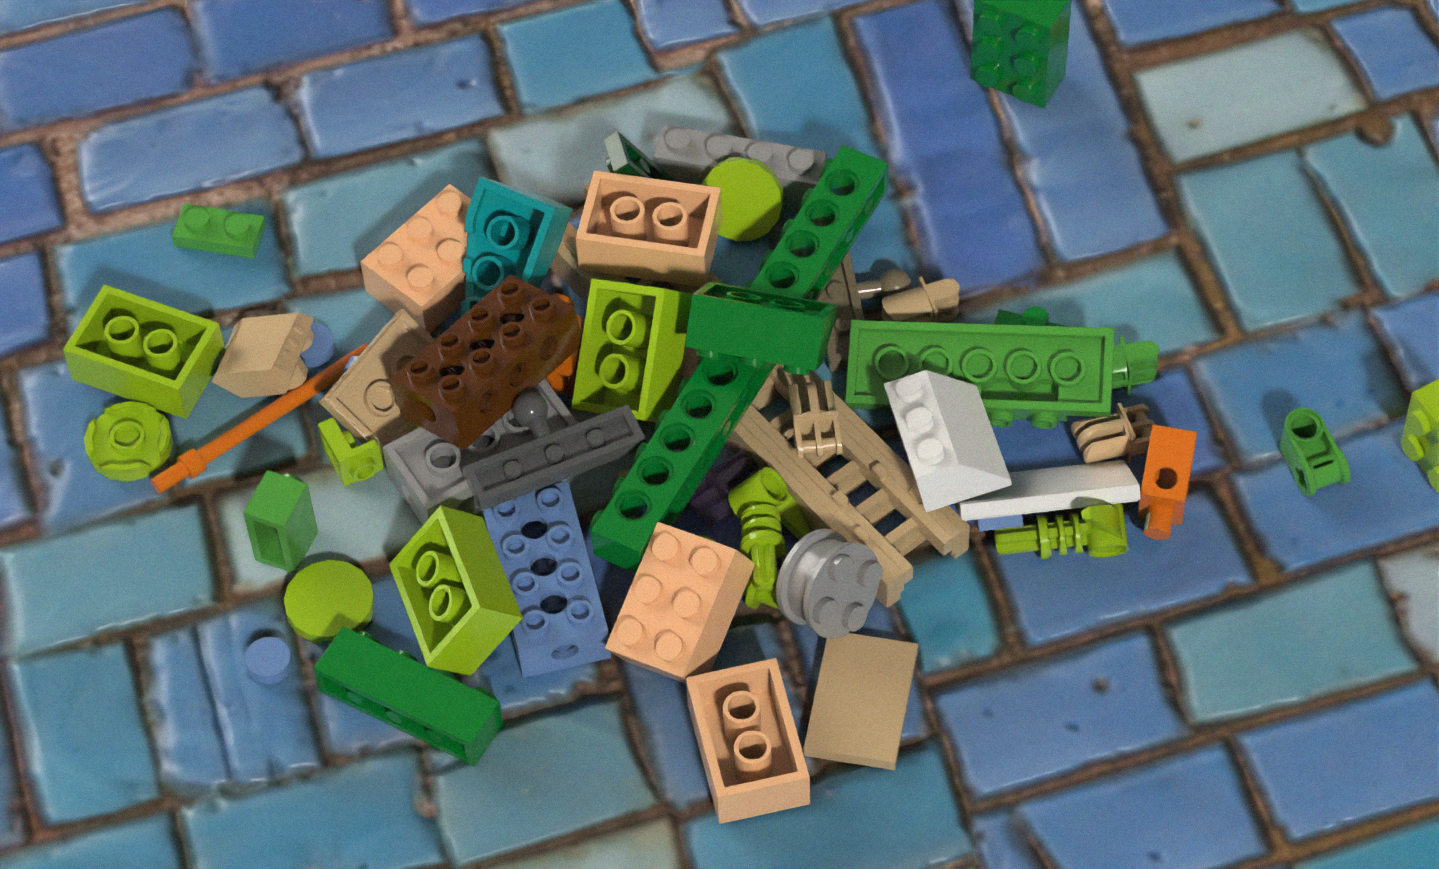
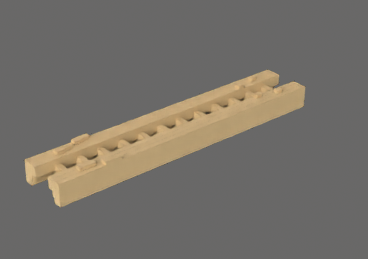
(820, 499)

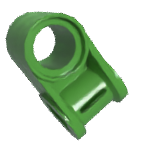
(1315, 459)

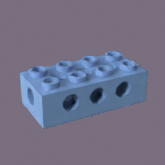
(550, 579)

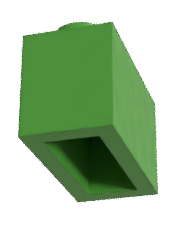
(281, 521)

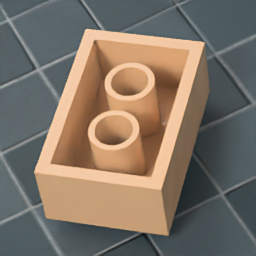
(649, 228)
(423, 262)
(680, 604)
(748, 741)

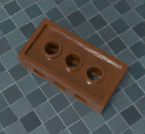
(486, 361)

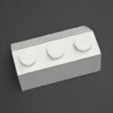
(946, 438)

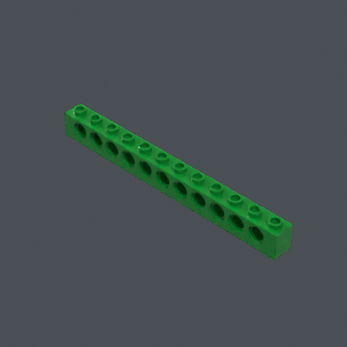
(802, 265)

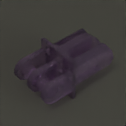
(717, 486)

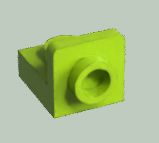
(347, 459)

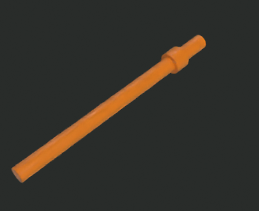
(194, 461)

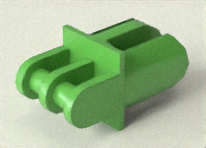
(1134, 363)

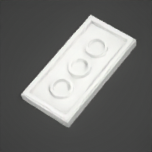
(1055, 490)

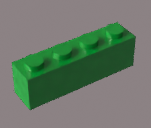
(409, 695)

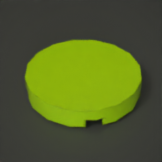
(749, 197)
(128, 441)
(327, 598)

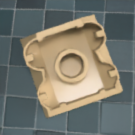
(265, 355)

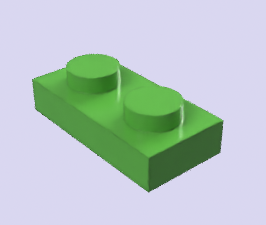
(219, 231)

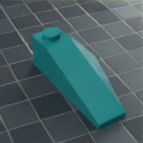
(509, 235)

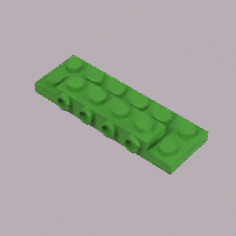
(1017, 368)

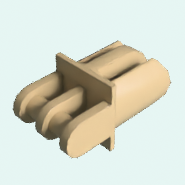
(926, 303)
(816, 429)
(1114, 436)

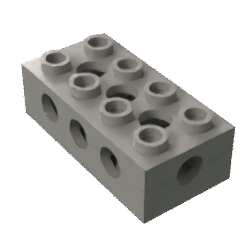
(431, 469)

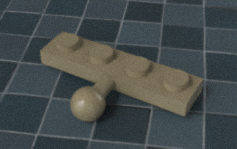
(847, 294)

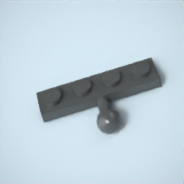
(551, 455)

